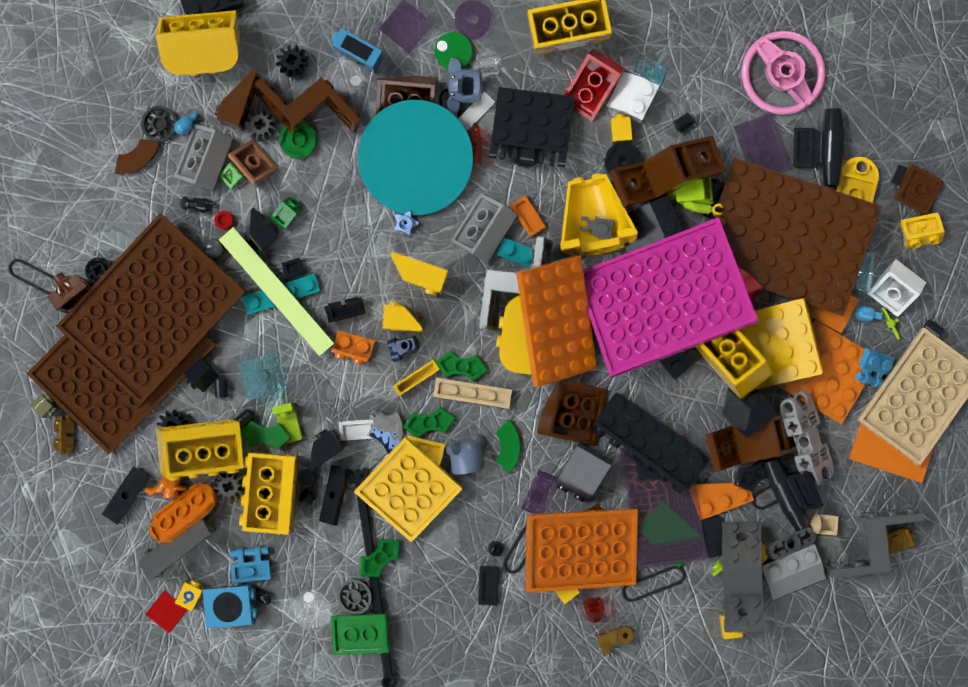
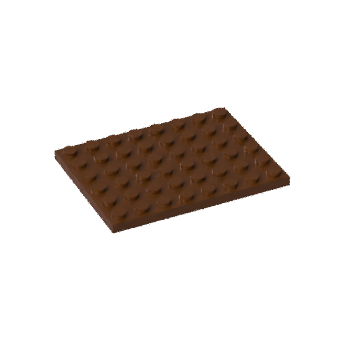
(796, 234)
(150, 308)
(95, 398)

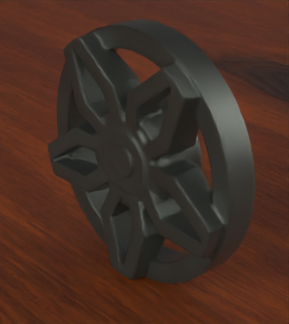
(158, 123)
(355, 596)

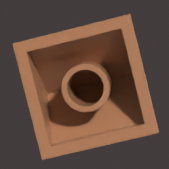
(253, 162)

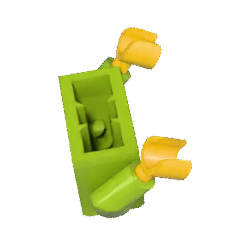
(697, 197)

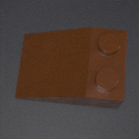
(237, 104)

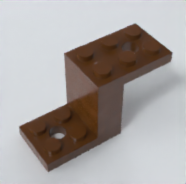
(307, 105)
(667, 171)
(731, 448)

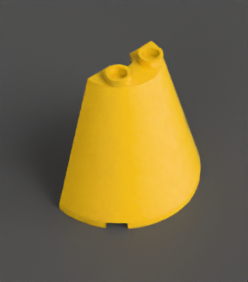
(593, 199)

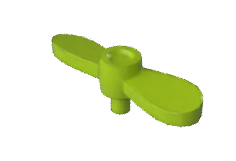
(891, 323)

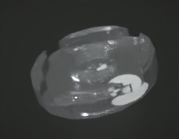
(344, 76)
(312, 609)

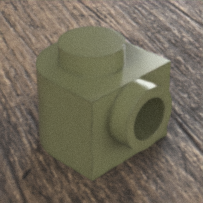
(44, 406)

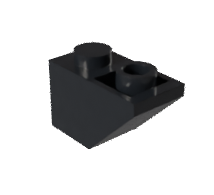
(258, 232)

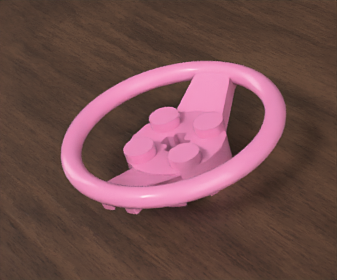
(794, 82)

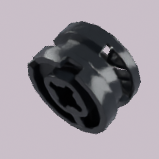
(96, 268)

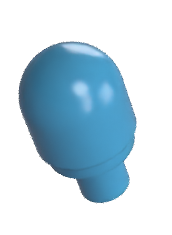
(185, 124)
(867, 314)

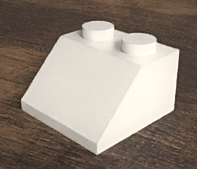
(632, 96)
(897, 288)

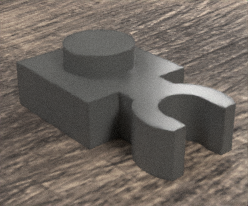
(600, 227)

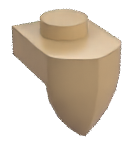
(824, 524)

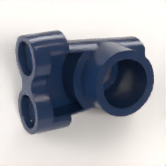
(402, 347)

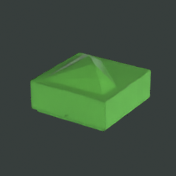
(231, 175)

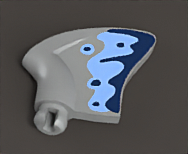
(386, 429)

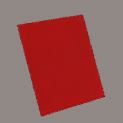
(166, 612)

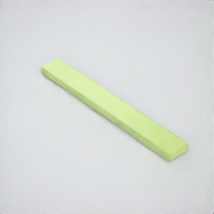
(276, 291)

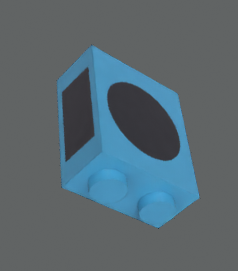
(357, 50)
(230, 606)

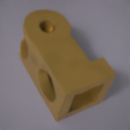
(613, 637)

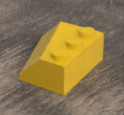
(421, 274)

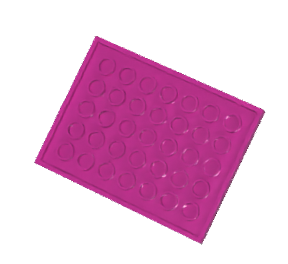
(667, 298)

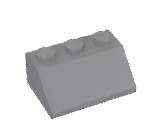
(203, 157)
(483, 227)
(793, 572)

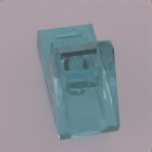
(650, 70)

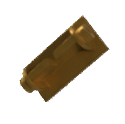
(63, 442)

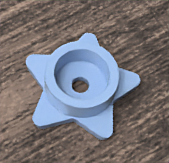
(405, 227)

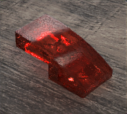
(476, 140)

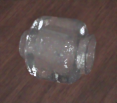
(487, 63)

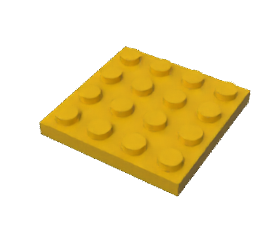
(786, 342)
(408, 489)

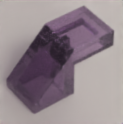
(538, 492)

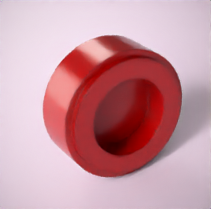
(224, 220)

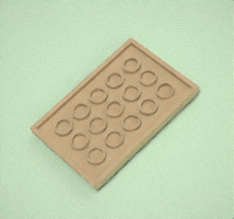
(918, 397)

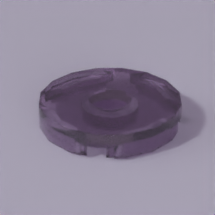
(477, 8)

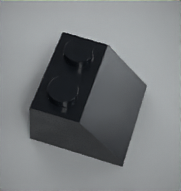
(324, 448)

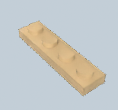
(472, 393)

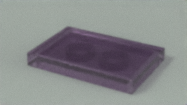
(761, 143)

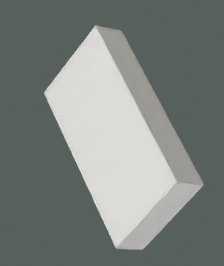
(354, 429)

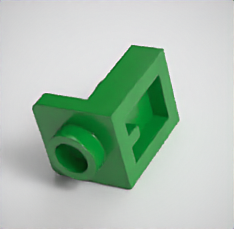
(286, 212)

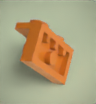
(353, 346)

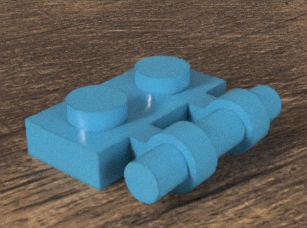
(876, 362)
(252, 570)

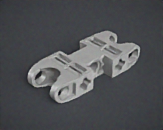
(806, 428)

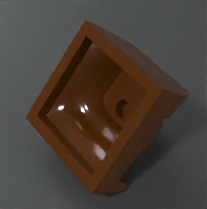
(68, 291)

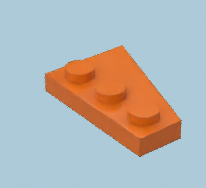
(720, 498)

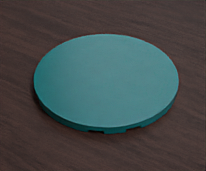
(415, 157)

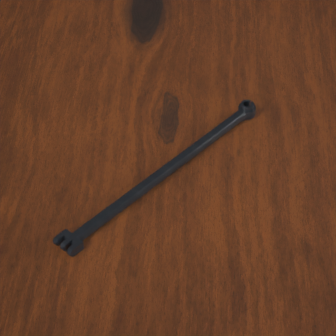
(374, 581)

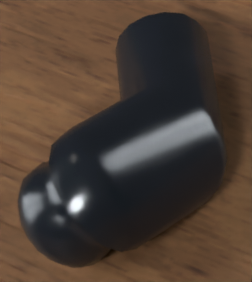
(263, 596)

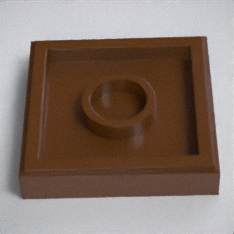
(918, 189)

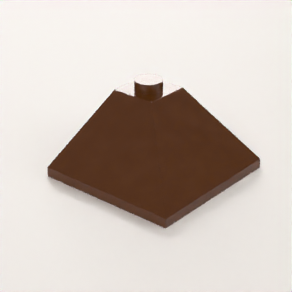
(404, 88)
(572, 412)

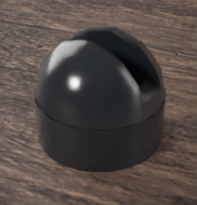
(307, 497)
(491, 547)

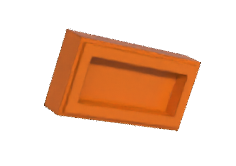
(528, 216)

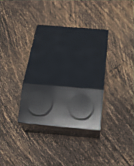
(653, 223)

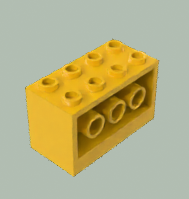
(190, 440)
(282, 489)

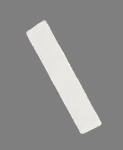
(476, 111)

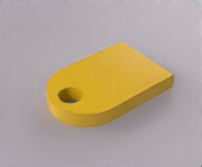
(857, 183)

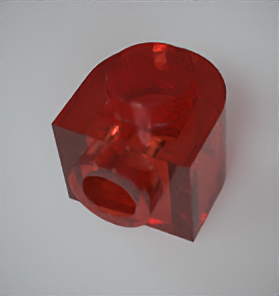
(592, 609)

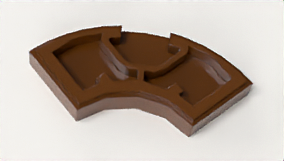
(137, 158)

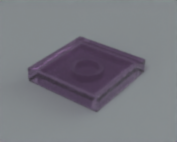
(406, 26)

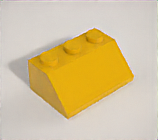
(399, 319)

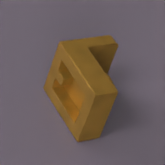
(900, 539)

